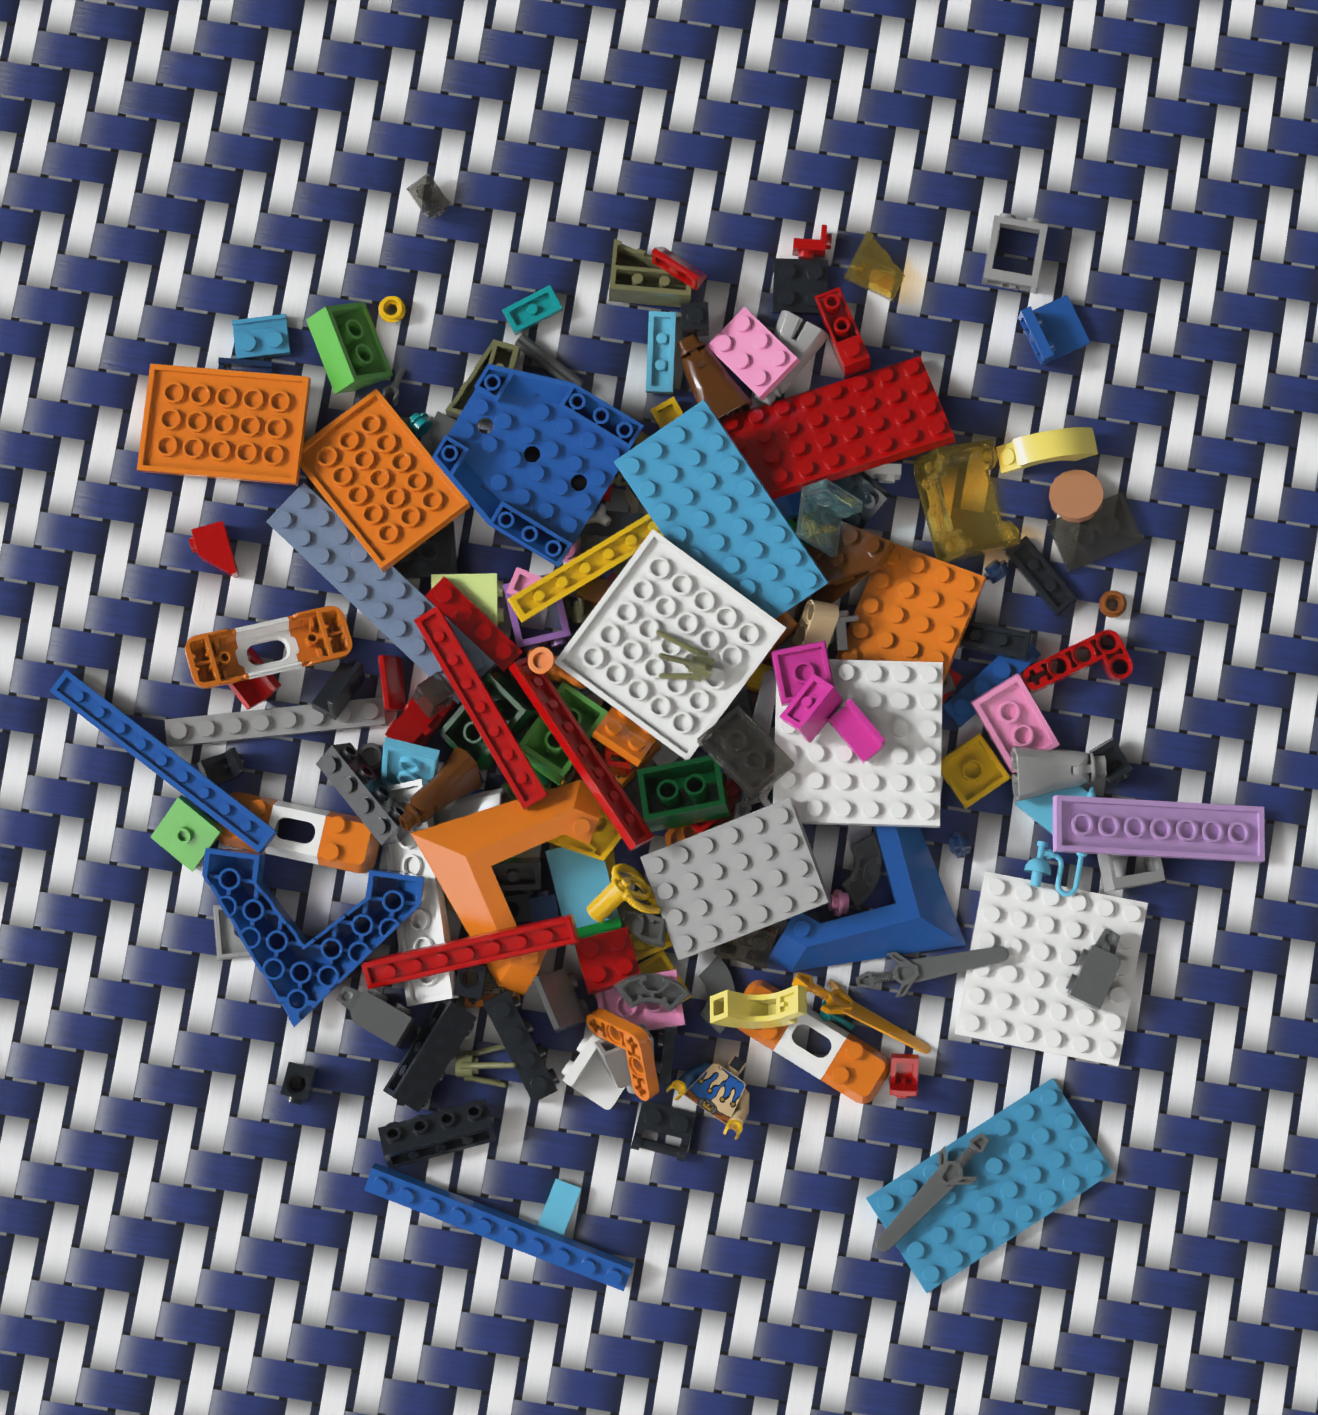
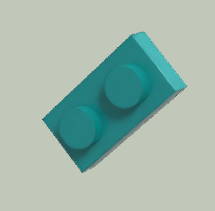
(532, 310)

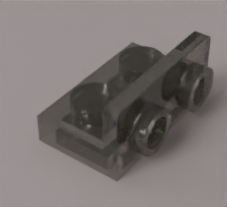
(751, 948)

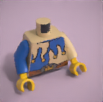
(717, 1091)

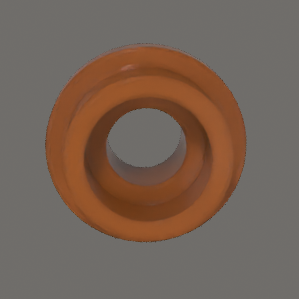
(1116, 596)

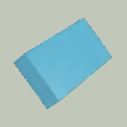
(559, 1207)

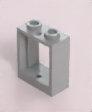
(1008, 279)
(1153, 874)

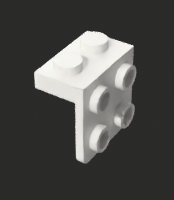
(590, 1075)

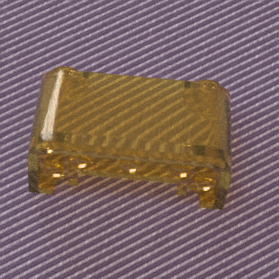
(962, 501)

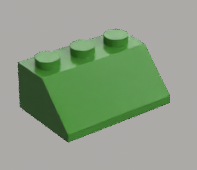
(349, 347)
(542, 747)

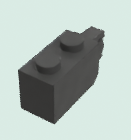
(1096, 971)

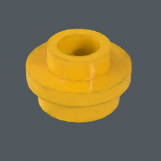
(392, 301)

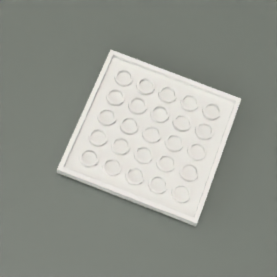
(619, 645)
(896, 784)
(1026, 995)

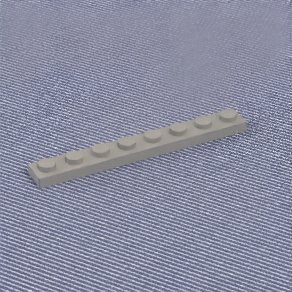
(271, 723)

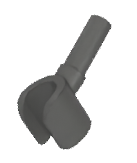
(392, 390)

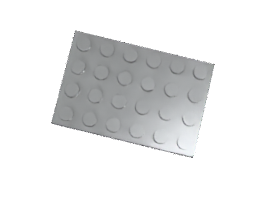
(735, 879)

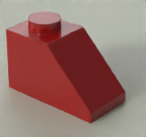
(214, 547)

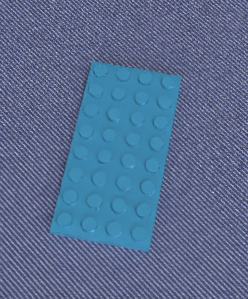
(720, 511)
(1028, 1169)

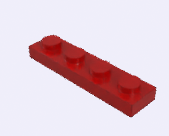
(474, 624)

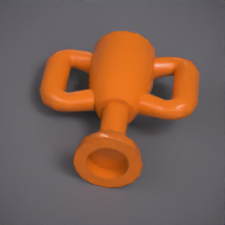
(542, 662)

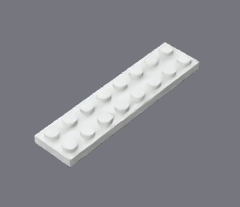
(429, 921)

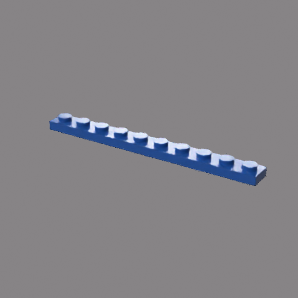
(163, 761)
(498, 1226)

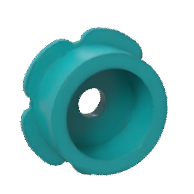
(419, 424)

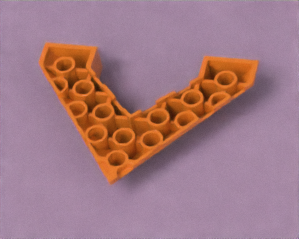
(468, 846)

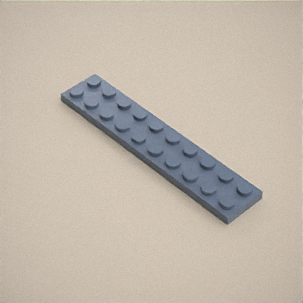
(382, 597)

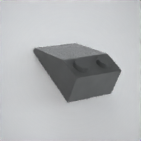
(561, 999)

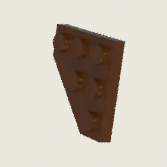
(856, 554)

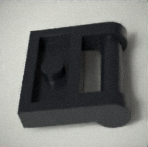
(664, 1121)

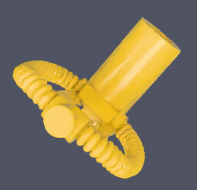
(619, 891)

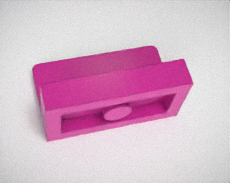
(812, 707)
(857, 731)

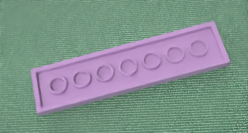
(1158, 829)

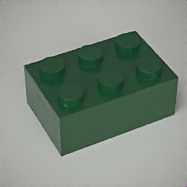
(512, 704)
(683, 793)

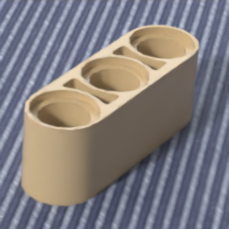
(816, 623)

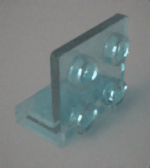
(821, 514)

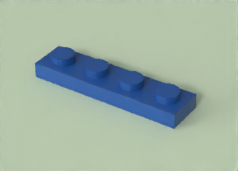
(998, 671)

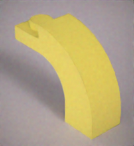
(1047, 446)
(758, 1011)

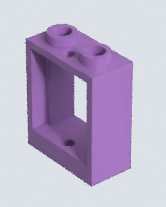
(555, 639)

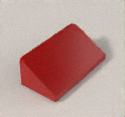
(678, 267)
(392, 683)

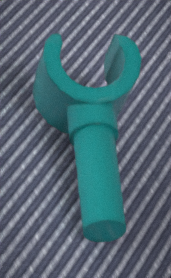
(836, 1017)

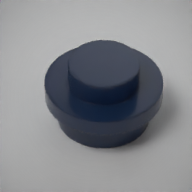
(996, 571)
(960, 844)

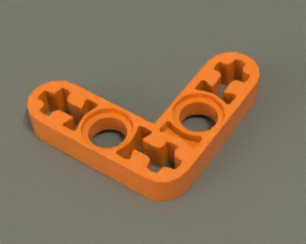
(637, 1047)

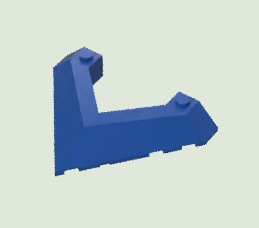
(913, 924)
(294, 967)

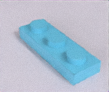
(660, 352)

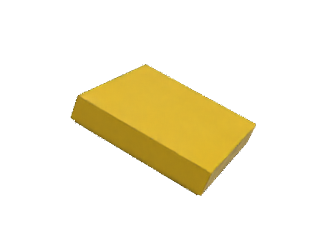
(973, 771)

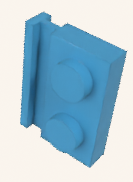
(261, 337)

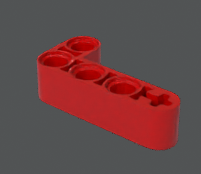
(1073, 665)

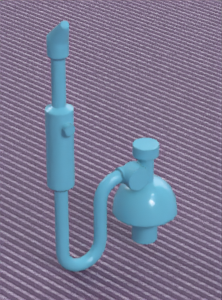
(1041, 867)

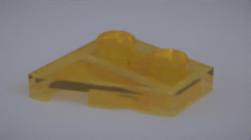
(874, 269)

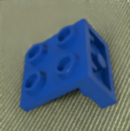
(1053, 330)

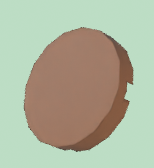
(1076, 495)

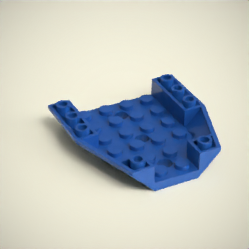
(526, 498)

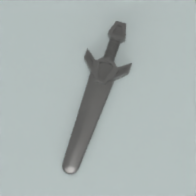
(762, 717)
(932, 967)
(938, 1185)

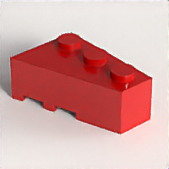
(415, 726)

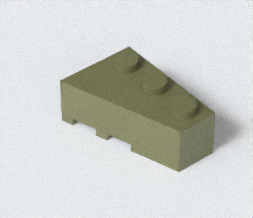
(642, 282)
(497, 354)

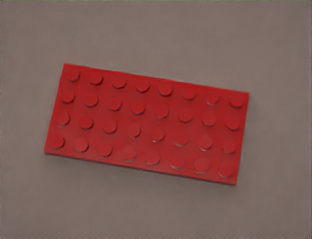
(842, 428)

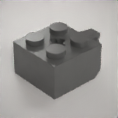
(376, 1015)

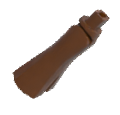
(710, 379)
(453, 781)

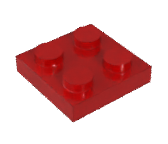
(606, 959)

